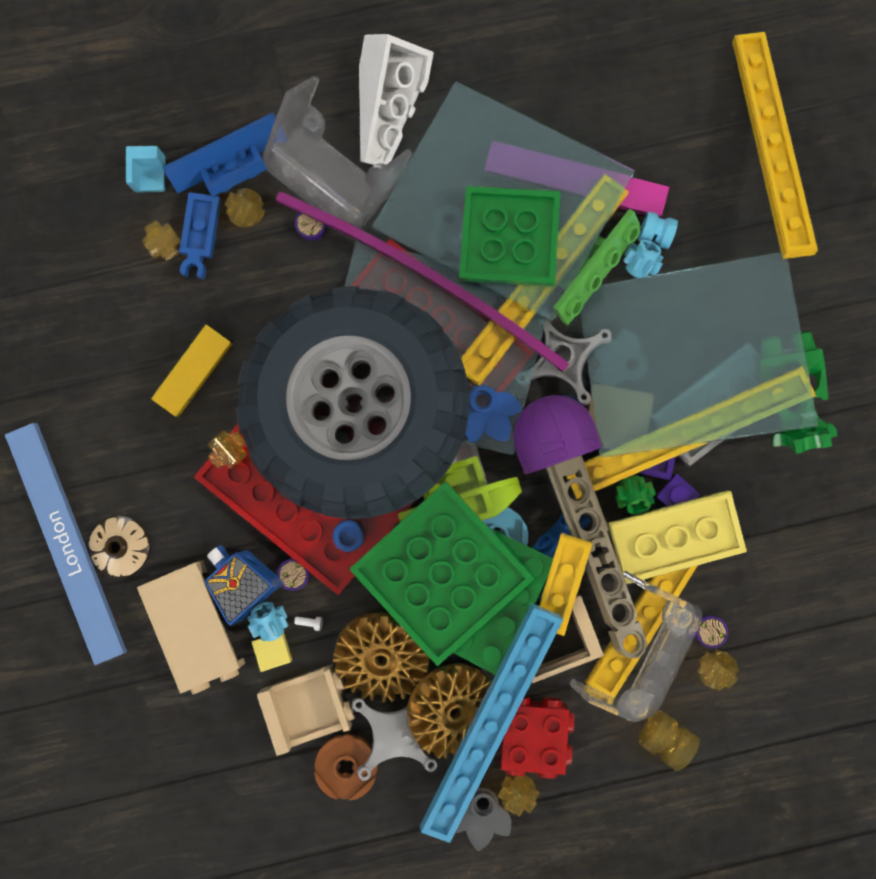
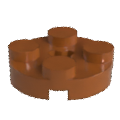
(327, 767)

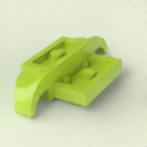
(469, 482)

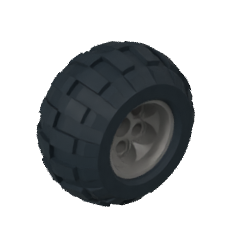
(285, 385)

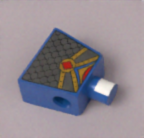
(239, 583)

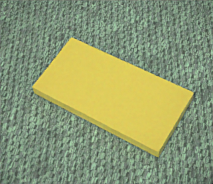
(677, 536)

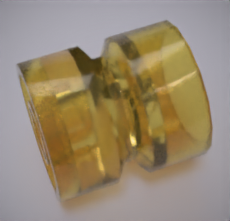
(674, 743)

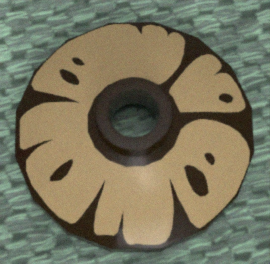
(133, 546)

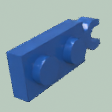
(199, 232)

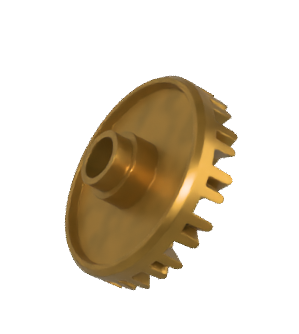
(379, 657)
(445, 707)

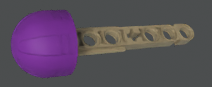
(555, 436)

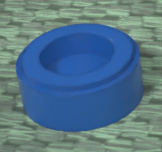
(348, 536)

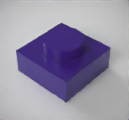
(676, 492)

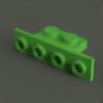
(602, 258)

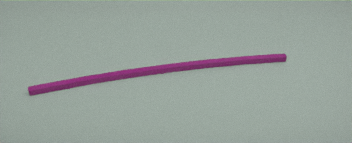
(426, 273)

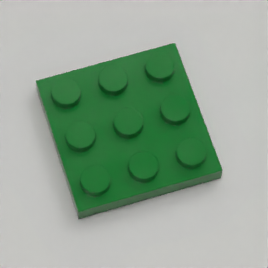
(510, 236)

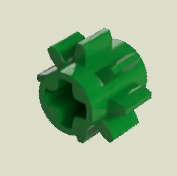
(635, 495)

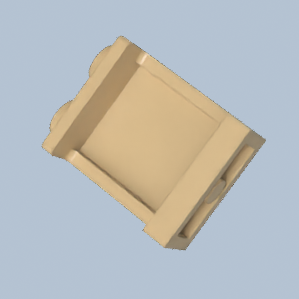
(305, 708)

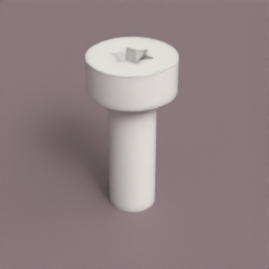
(316, 623)

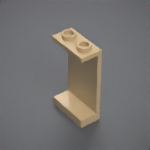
(189, 628)

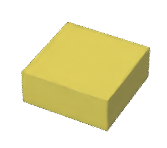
(271, 653)

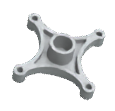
(574, 352)
(390, 739)

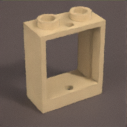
(590, 651)

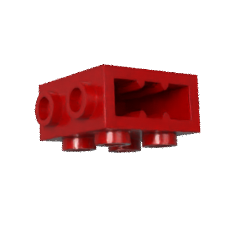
(538, 739)

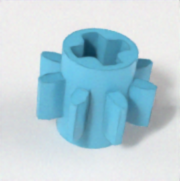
(643, 259)
(267, 621)

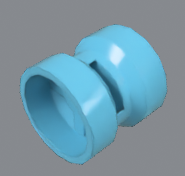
(658, 230)

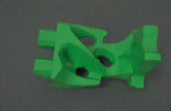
(812, 437)

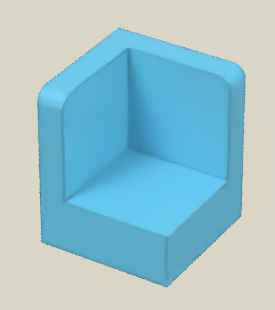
(145, 169)

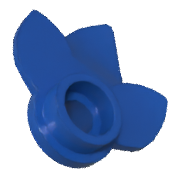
(493, 417)

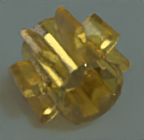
(244, 207)
(161, 240)
(227, 450)
(718, 670)
(518, 794)

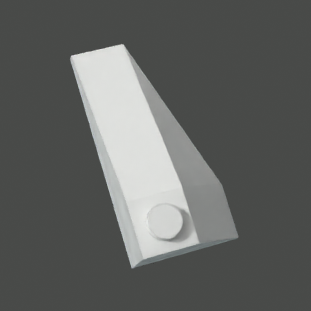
(389, 84)

